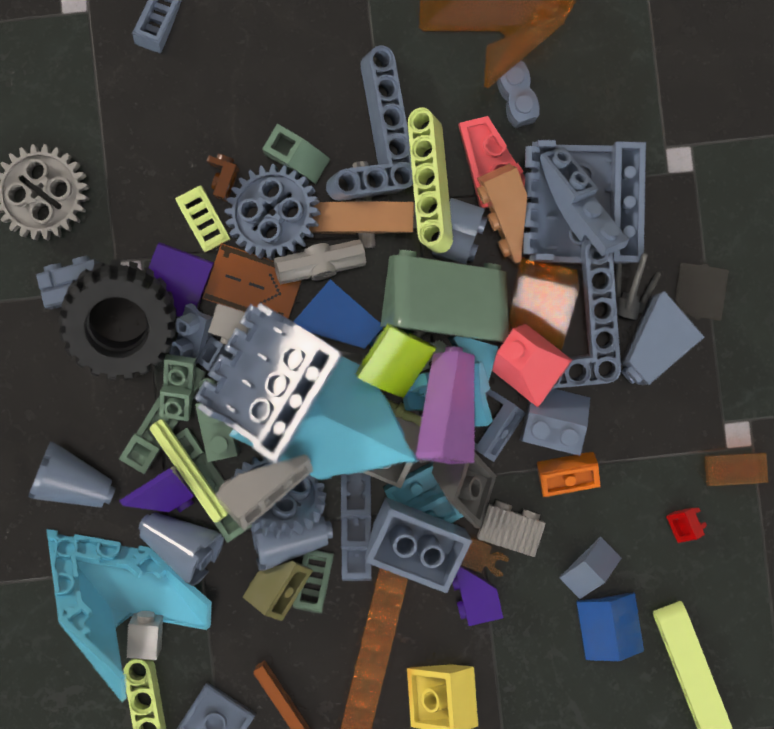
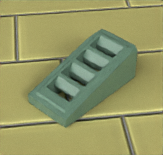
(321, 595)

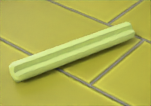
(188, 470)

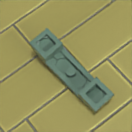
(143, 446)
(227, 526)

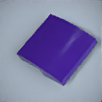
(183, 274)

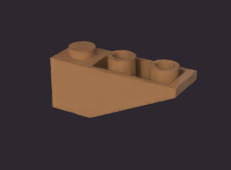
(507, 203)

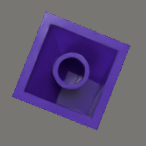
(162, 493)

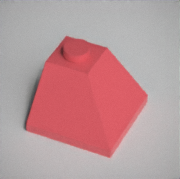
(530, 363)

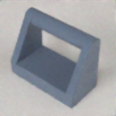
(501, 427)

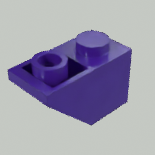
(479, 598)

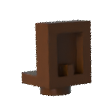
(226, 179)

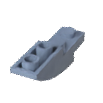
(576, 200)

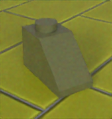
(277, 588)

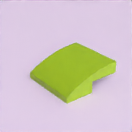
(395, 361)

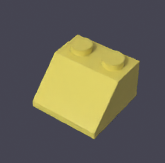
(442, 697)

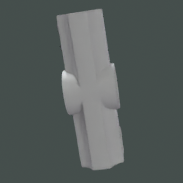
(320, 261)

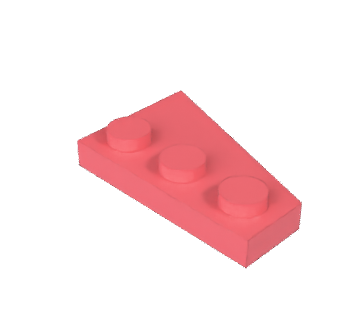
(484, 150)

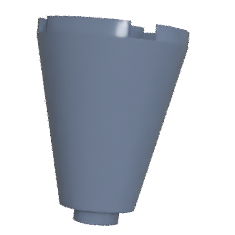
(70, 480)
(181, 545)
(278, 551)

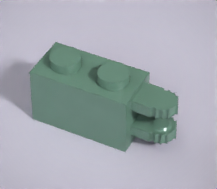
(216, 435)

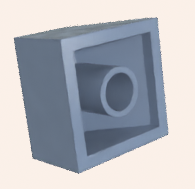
(557, 422)

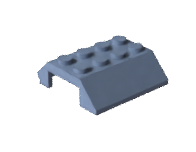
(621, 191)
(268, 380)

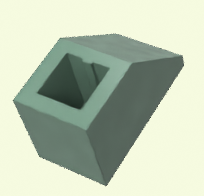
(295, 153)

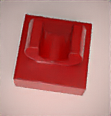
(686, 524)

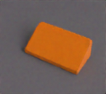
(568, 474)

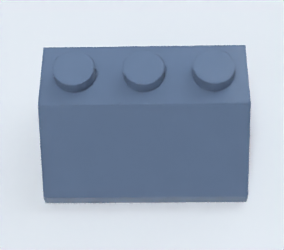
(417, 545)

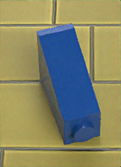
(339, 318)

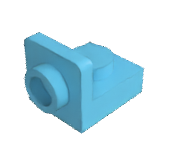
(415, 397)

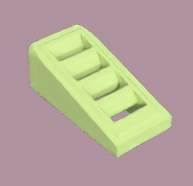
(212, 214)

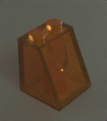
(544, 299)

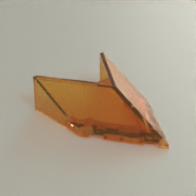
(521, 21)

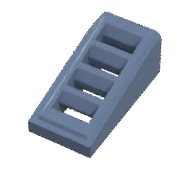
(152, 36)

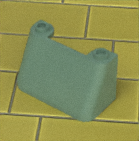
(446, 298)

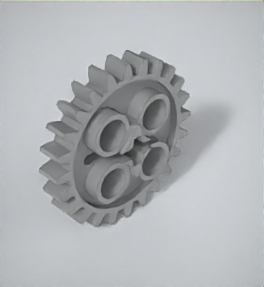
(56, 171)

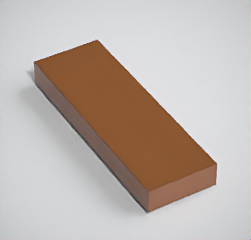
(279, 697)

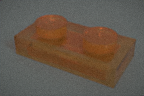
(736, 469)

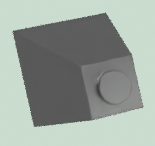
(467, 487)

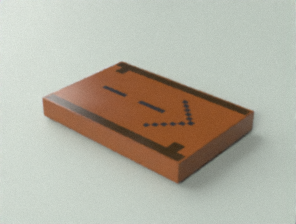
(246, 280)

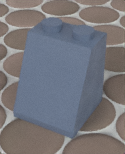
(658, 340)

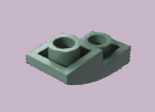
(177, 387)

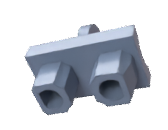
(192, 333)

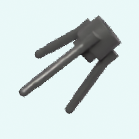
(629, 304)

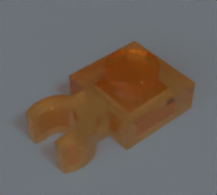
(479, 556)

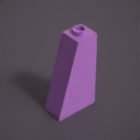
(448, 409)

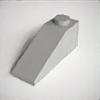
(258, 490)

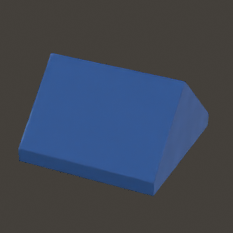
(610, 627)

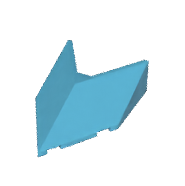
(347, 428)
(104, 585)

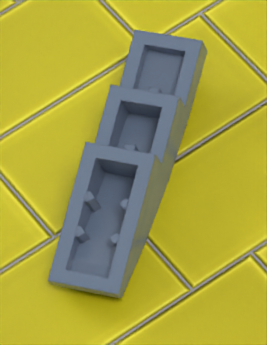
(355, 526)

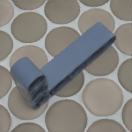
(382, 133)
(596, 325)

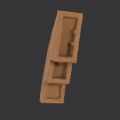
(364, 217)

